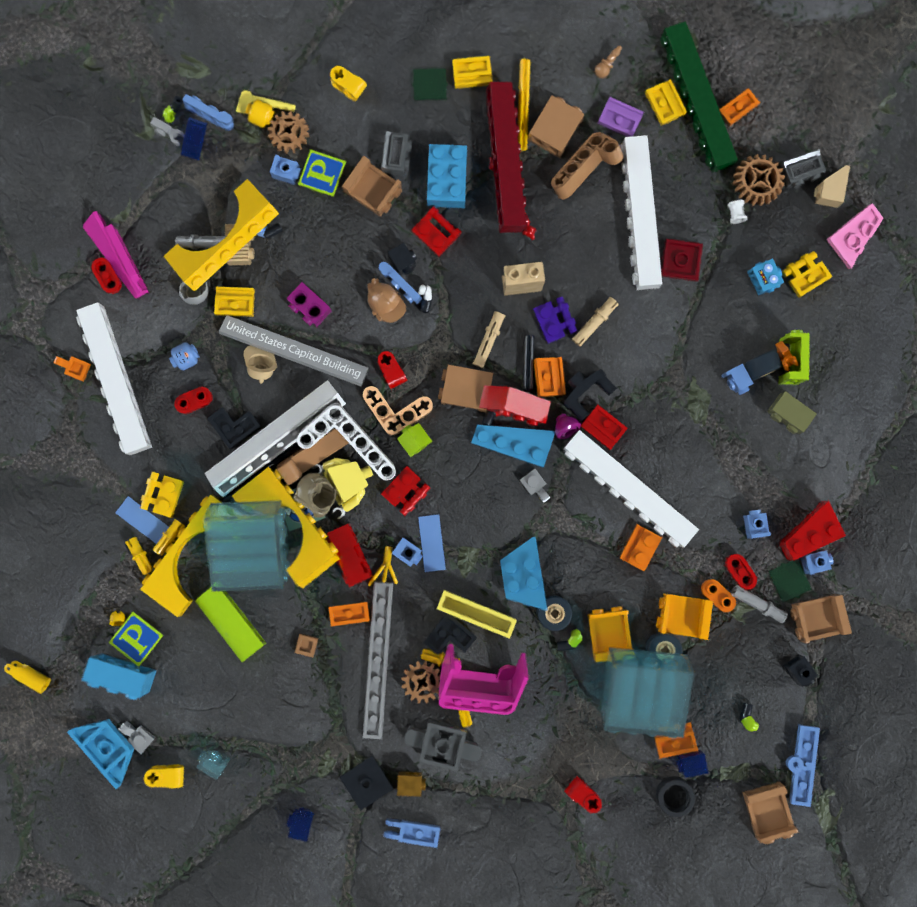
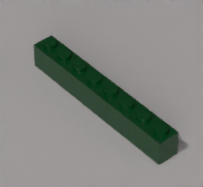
(698, 97)

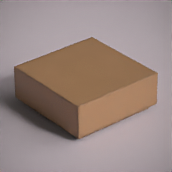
(306, 645)

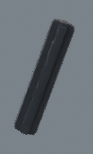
(528, 363)

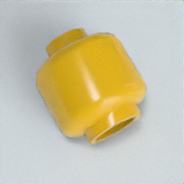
(259, 113)

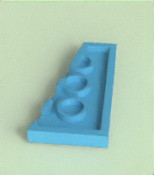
(519, 443)

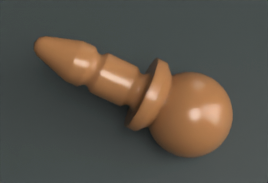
(603, 69)

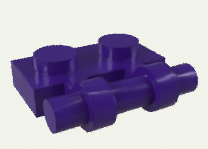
(550, 323)

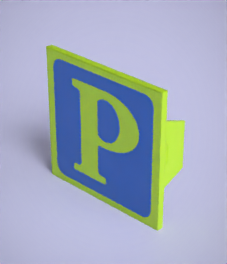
(322, 173)
(136, 639)

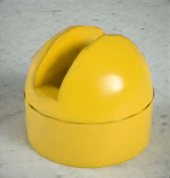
(117, 619)

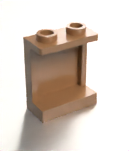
(555, 126)
(372, 187)
(464, 386)
(820, 618)
(769, 813)

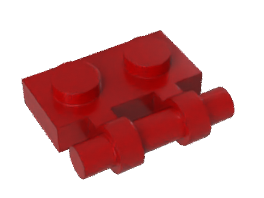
(401, 487)

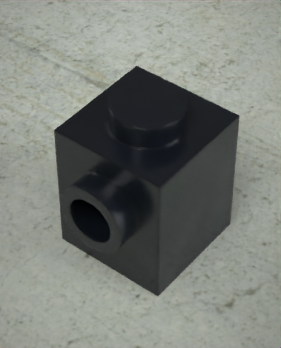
(403, 259)
(801, 671)

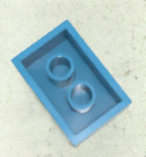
(446, 176)
(118, 676)

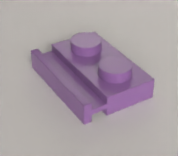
(620, 117)

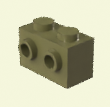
(791, 413)

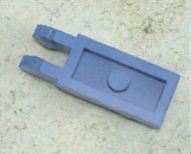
(209, 112)
(411, 295)
(414, 832)

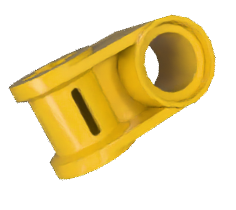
(349, 84)
(168, 776)

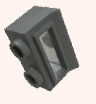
(395, 153)
(803, 168)

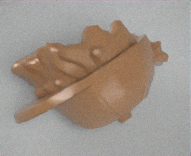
(385, 302)

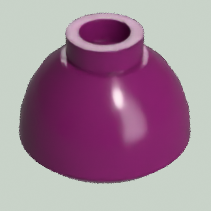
(566, 426)

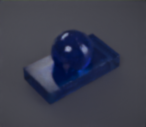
(194, 138)

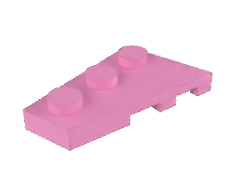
(853, 236)

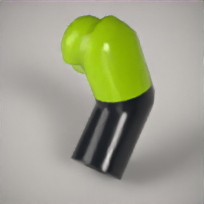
(172, 109)
(572, 642)
(746, 718)

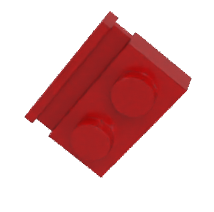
(603, 427)

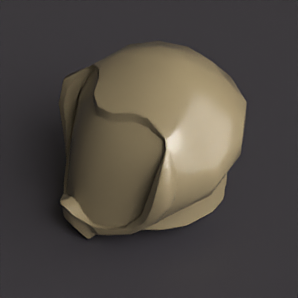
(316, 494)

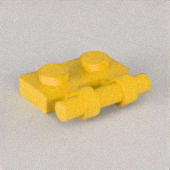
(809, 279)
(167, 497)

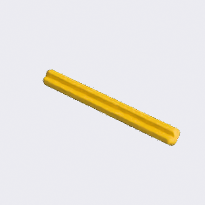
(523, 106)

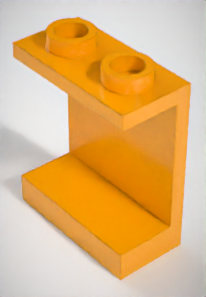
(684, 616)

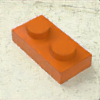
(739, 107)
(349, 614)

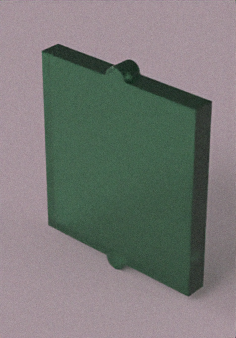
(430, 84)
(790, 580)

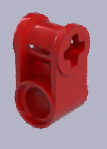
(393, 372)
(581, 793)

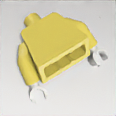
(347, 480)

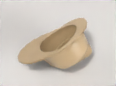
(259, 363)

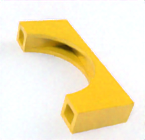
(199, 266)
(316, 553)
(164, 583)

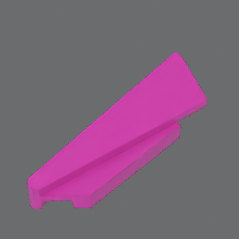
(114, 250)

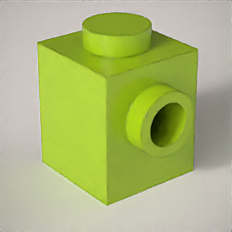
(414, 439)

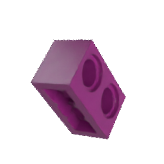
(312, 302)

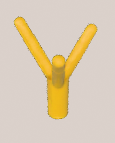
(385, 565)

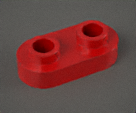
(106, 277)
(193, 400)
(741, 570)

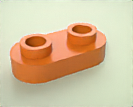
(718, 595)

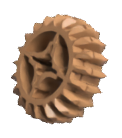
(750, 168)

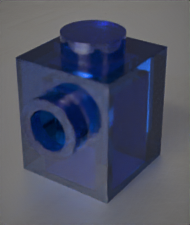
(692, 764)
(300, 824)

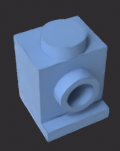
(287, 176)
(738, 379)
(751, 529)
(400, 551)
(810, 563)

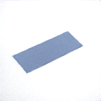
(142, 520)
(431, 543)

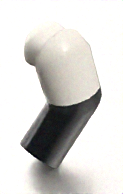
(427, 298)

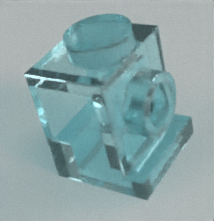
(212, 763)

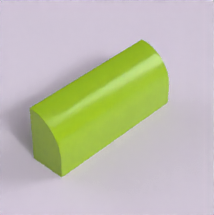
(230, 623)

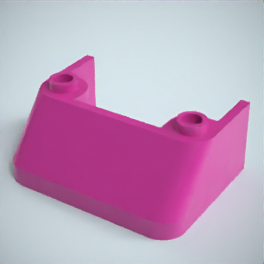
(480, 690)

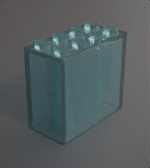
(247, 545)
(646, 692)

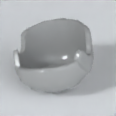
(193, 297)

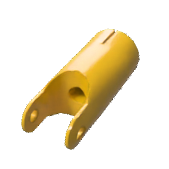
(28, 676)

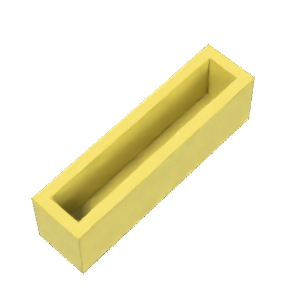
(476, 614)

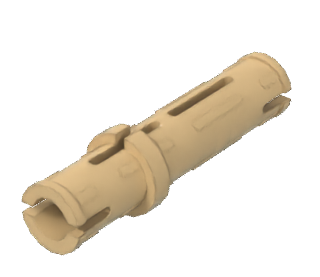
(600, 315)
(488, 340)

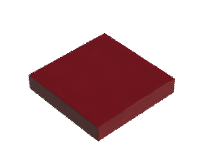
(681, 260)

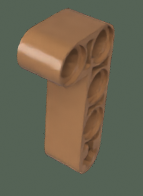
(584, 161)
(304, 459)

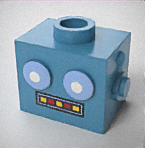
(766, 276)

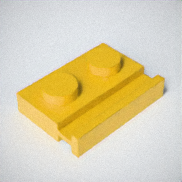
(472, 72)
(665, 102)
(234, 301)

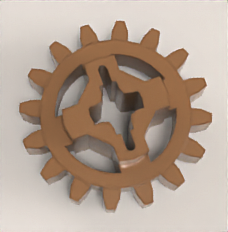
(293, 125)
(414, 677)

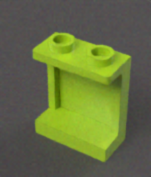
(800, 349)

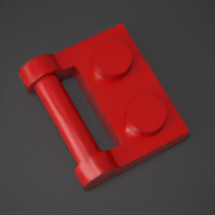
(432, 236)

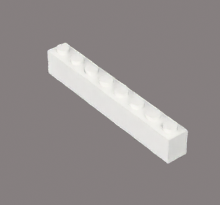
(641, 213)
(114, 379)
(271, 440)
(630, 489)

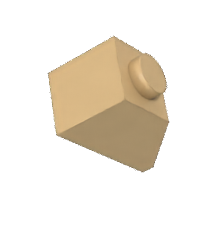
(832, 189)

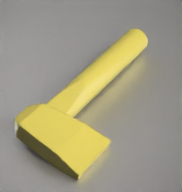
(247, 97)

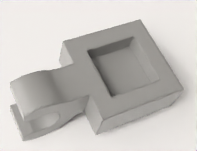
(164, 129)
(533, 483)
(139, 737)

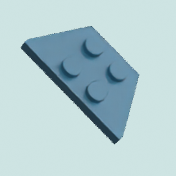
(523, 576)
(105, 748)

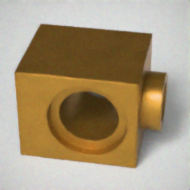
(410, 783)

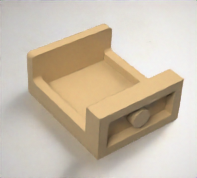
(523, 278)

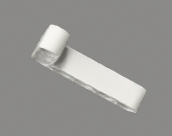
(351, 437)

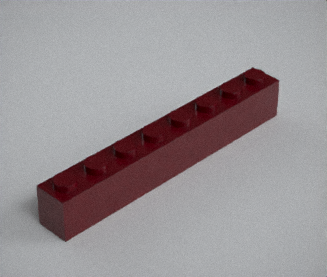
(505, 157)

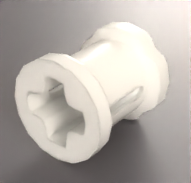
(737, 211)

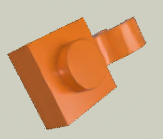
(786, 356)
(74, 367)

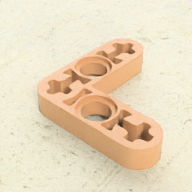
(390, 416)

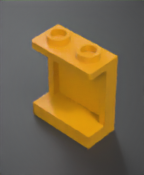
(609, 630)

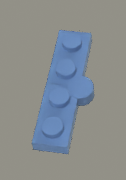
(803, 765)

